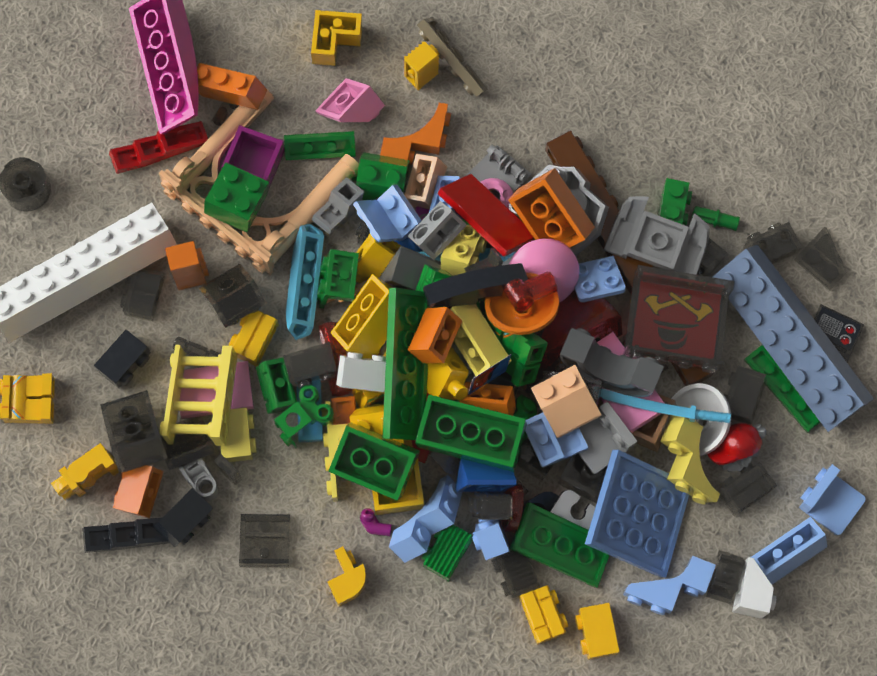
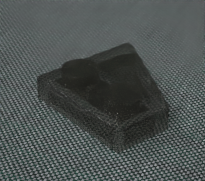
(822, 260)

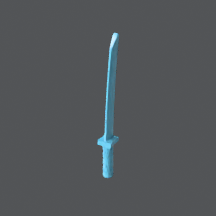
(668, 409)

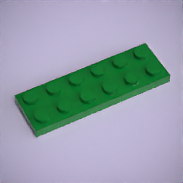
(404, 373)

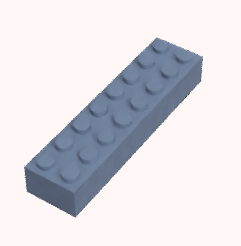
(794, 339)

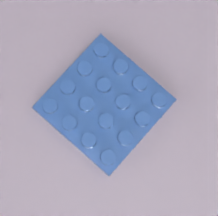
(637, 514)

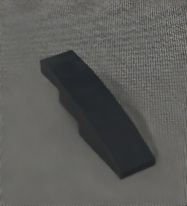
(475, 284)
(122, 535)

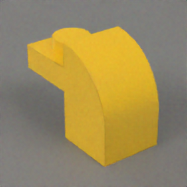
(352, 582)

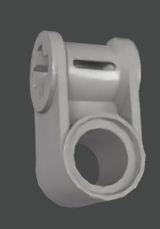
(198, 475)

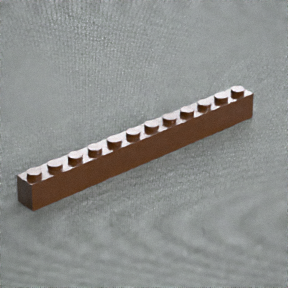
(568, 152)

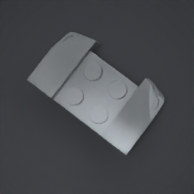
(657, 238)

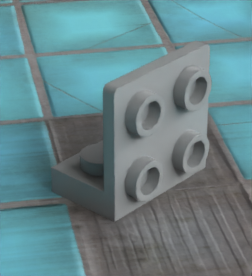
(603, 436)

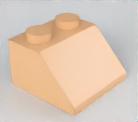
(566, 401)

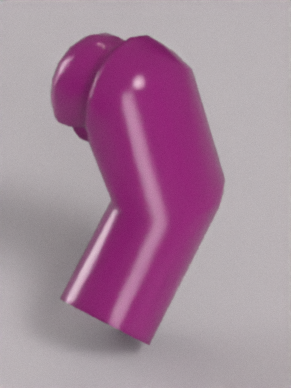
(372, 524)

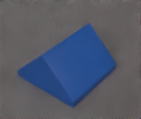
(483, 478)

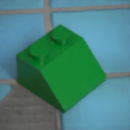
(379, 173)

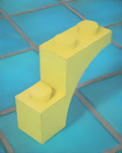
(687, 472)

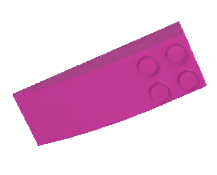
(167, 60)

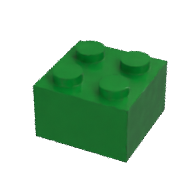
(236, 197)

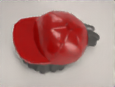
(739, 446)

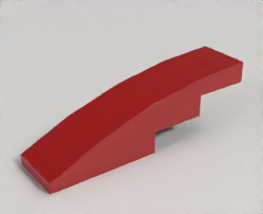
(158, 147)

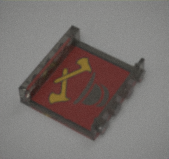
(677, 318)

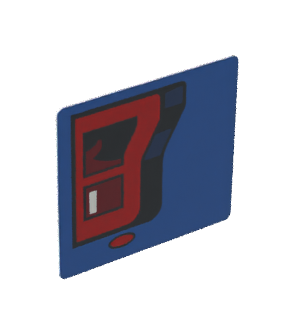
(489, 374)

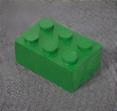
(374, 461)

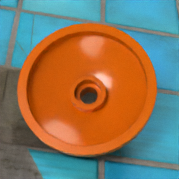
(505, 318)

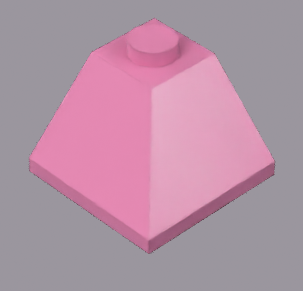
(351, 103)

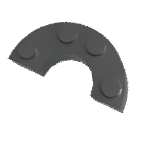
(617, 372)

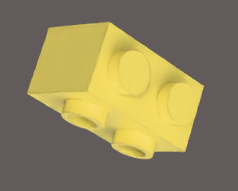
(463, 251)

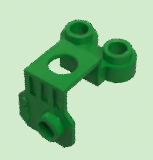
(308, 413)

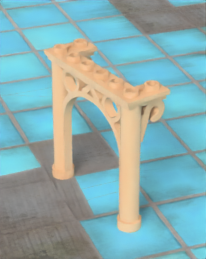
(275, 244)

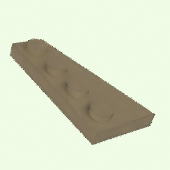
(440, 40)

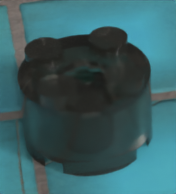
(12, 181)

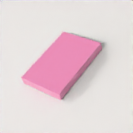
(241, 395)

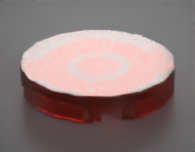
(512, 525)

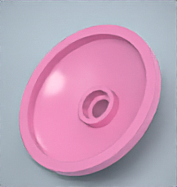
(550, 256)

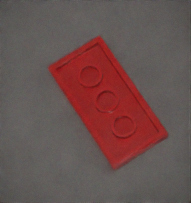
(486, 214)

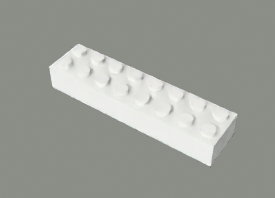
(82, 271)

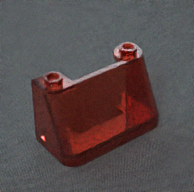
(594, 316)

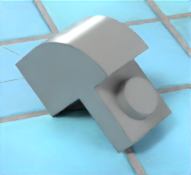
(339, 206)

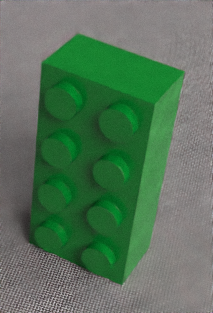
(471, 433)

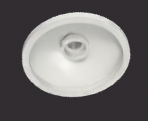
(709, 399)

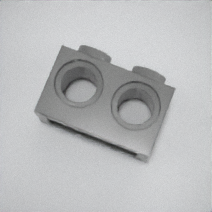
(437, 230)

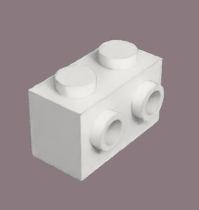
(361, 372)

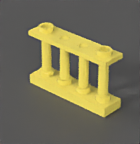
(219, 406)

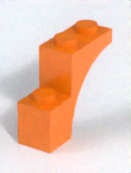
(427, 139)

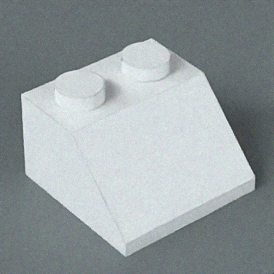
(754, 592)

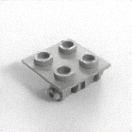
(501, 166)

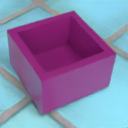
(255, 153)

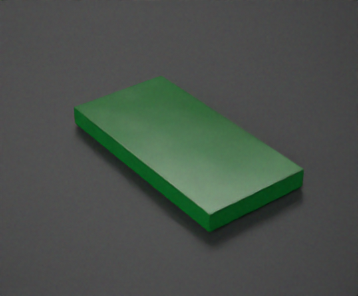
(558, 545)

